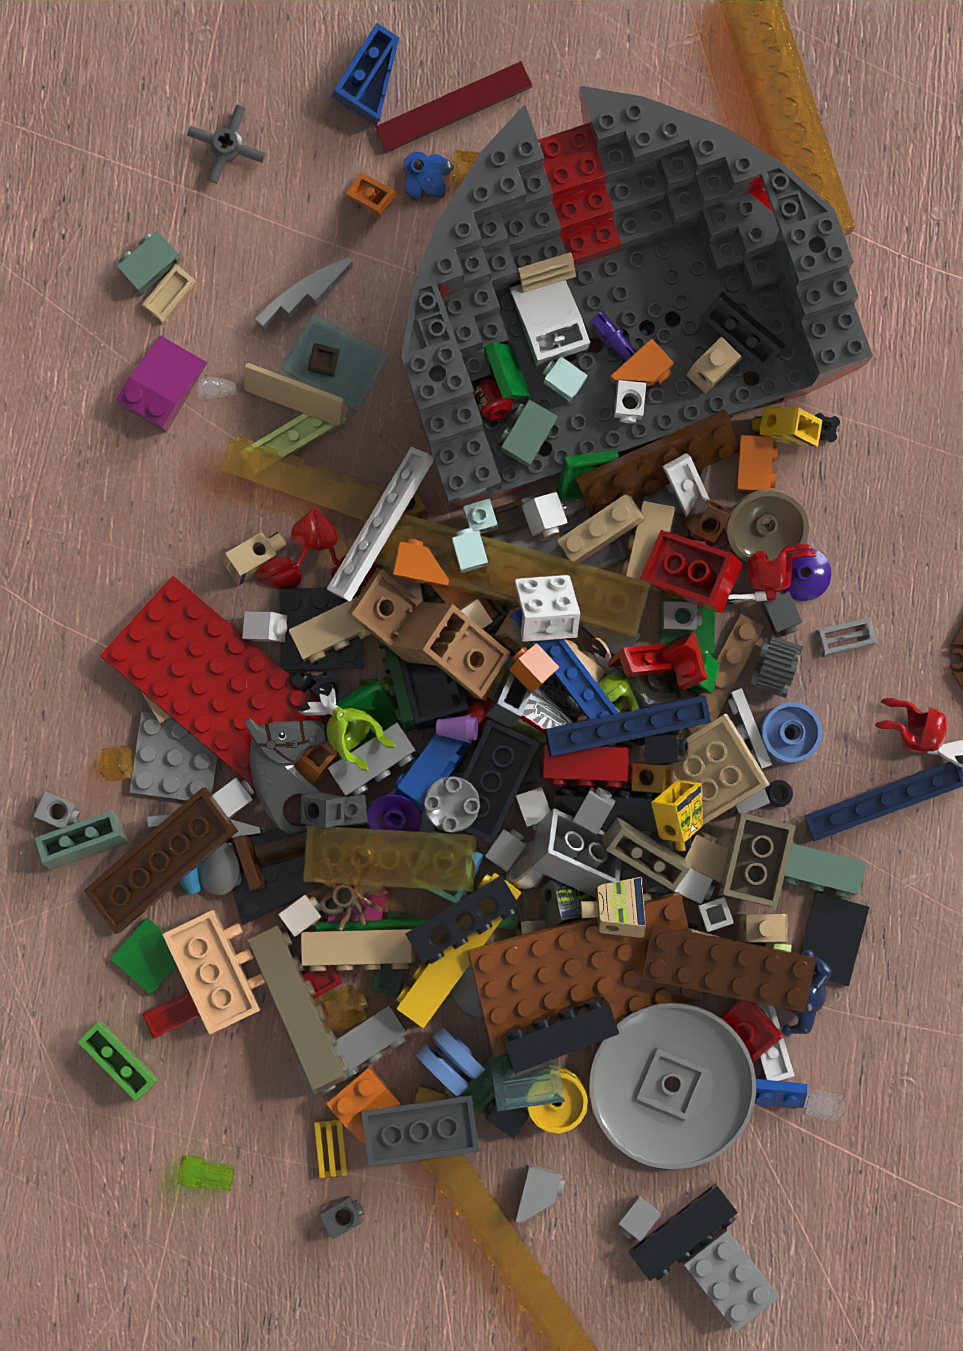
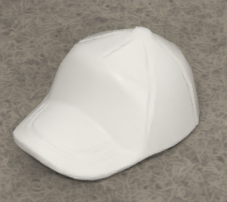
(521, 874)

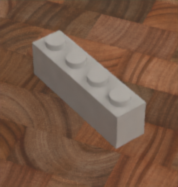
(367, 1041)

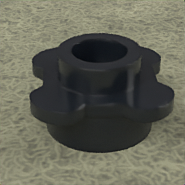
(832, 423)

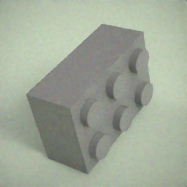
(379, 760)
(573, 854)
(730, 1279)

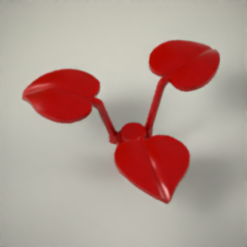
(310, 531)

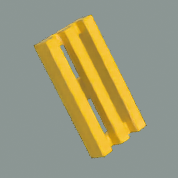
(332, 1172)

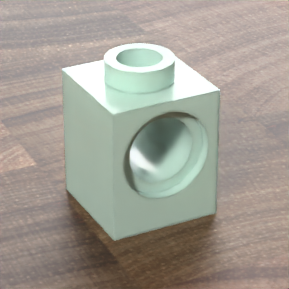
(564, 378)
(481, 516)
(469, 550)

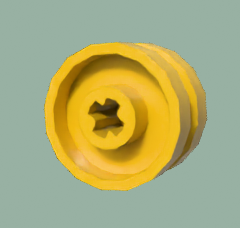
(564, 1115)

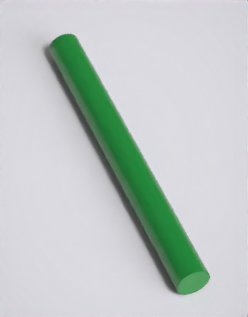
(388, 924)

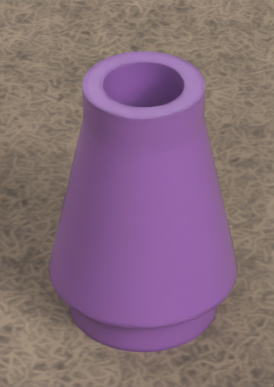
(459, 728)

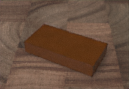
(249, 862)

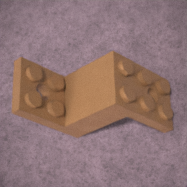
(429, 633)

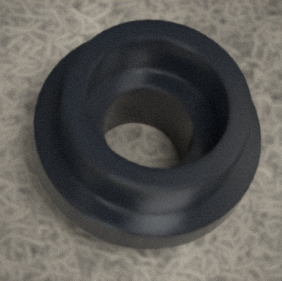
(787, 789)

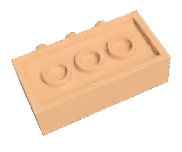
(214, 970)

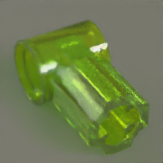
(197, 1172)

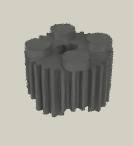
(777, 666)

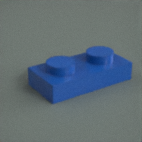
(781, 1093)

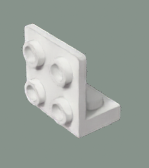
(548, 608)

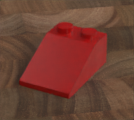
(692, 571)

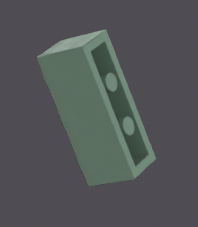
(81, 840)
(824, 870)

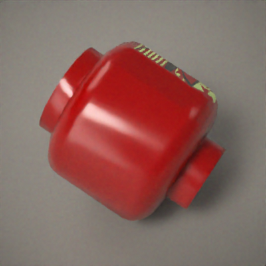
(490, 401)

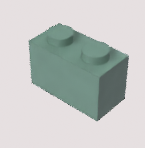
(148, 262)
(528, 432)

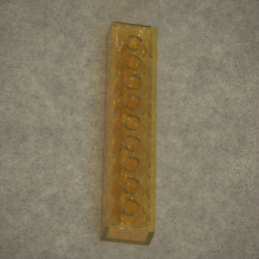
(784, 98)
(603, 597)

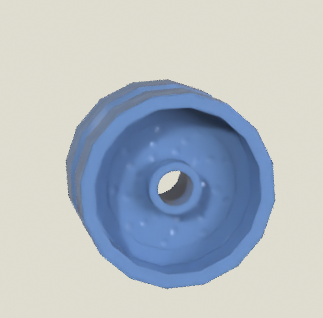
(806, 732)
(449, 1062)

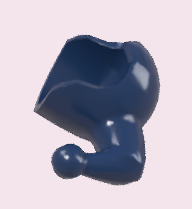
(815, 999)

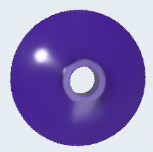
(814, 585)
(381, 814)

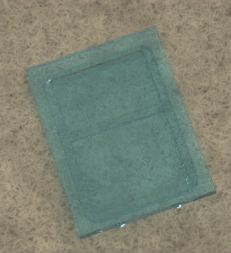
(356, 365)
(527, 1088)

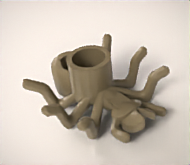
(347, 897)

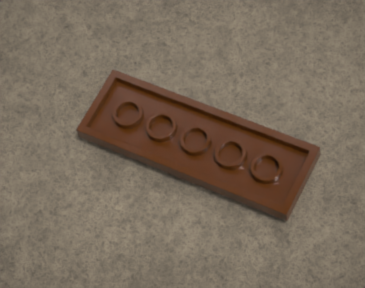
(643, 468)
(160, 860)
(728, 968)

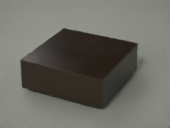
(323, 359)

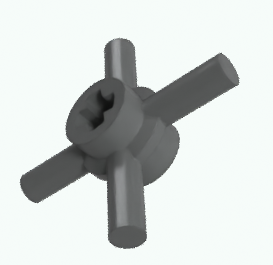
(222, 135)

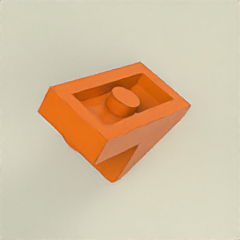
(371, 195)

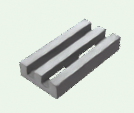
(869, 631)

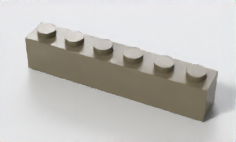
(298, 1009)

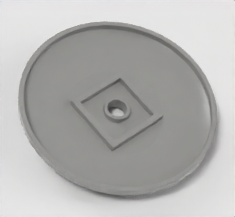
(679, 1125)

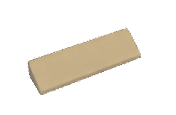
(294, 394)

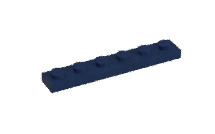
(627, 725)
(884, 800)

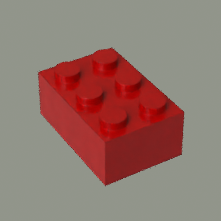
(589, 766)

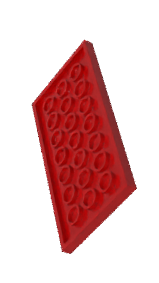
(205, 674)

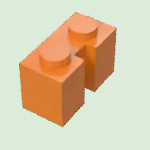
(755, 464)

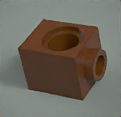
(701, 510)

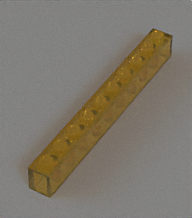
(509, 1253)

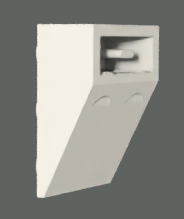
(550, 321)

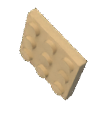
(722, 766)

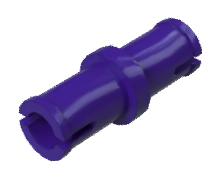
(613, 336)

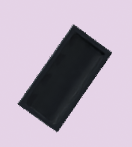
(432, 694)

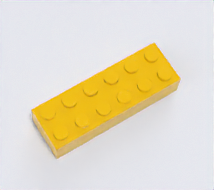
(439, 978)

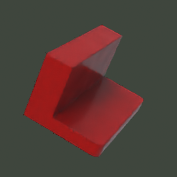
(642, 660)

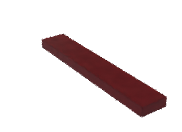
(453, 106)

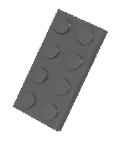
(420, 1131)

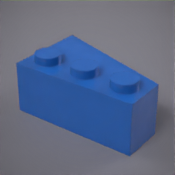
(368, 75)
(439, 759)

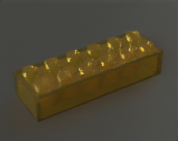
(390, 858)

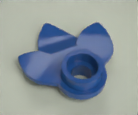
(429, 178)

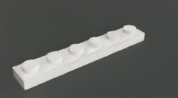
(380, 524)

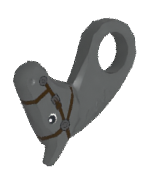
(272, 759)

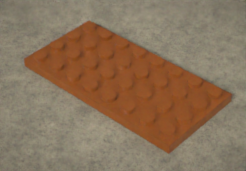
(566, 966)

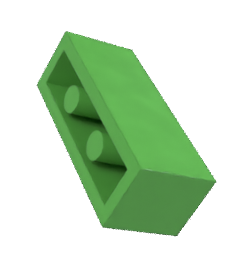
(118, 1060)

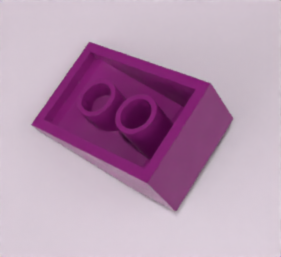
(161, 383)

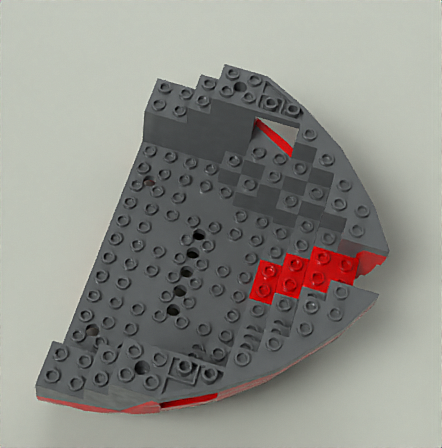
(657, 225)

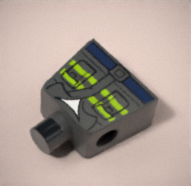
(561, 902)

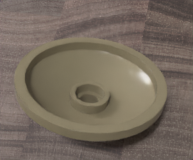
(787, 525)

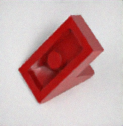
(687, 660)

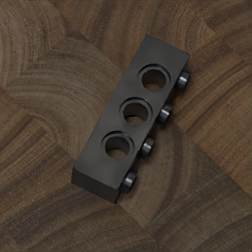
(421, 936)

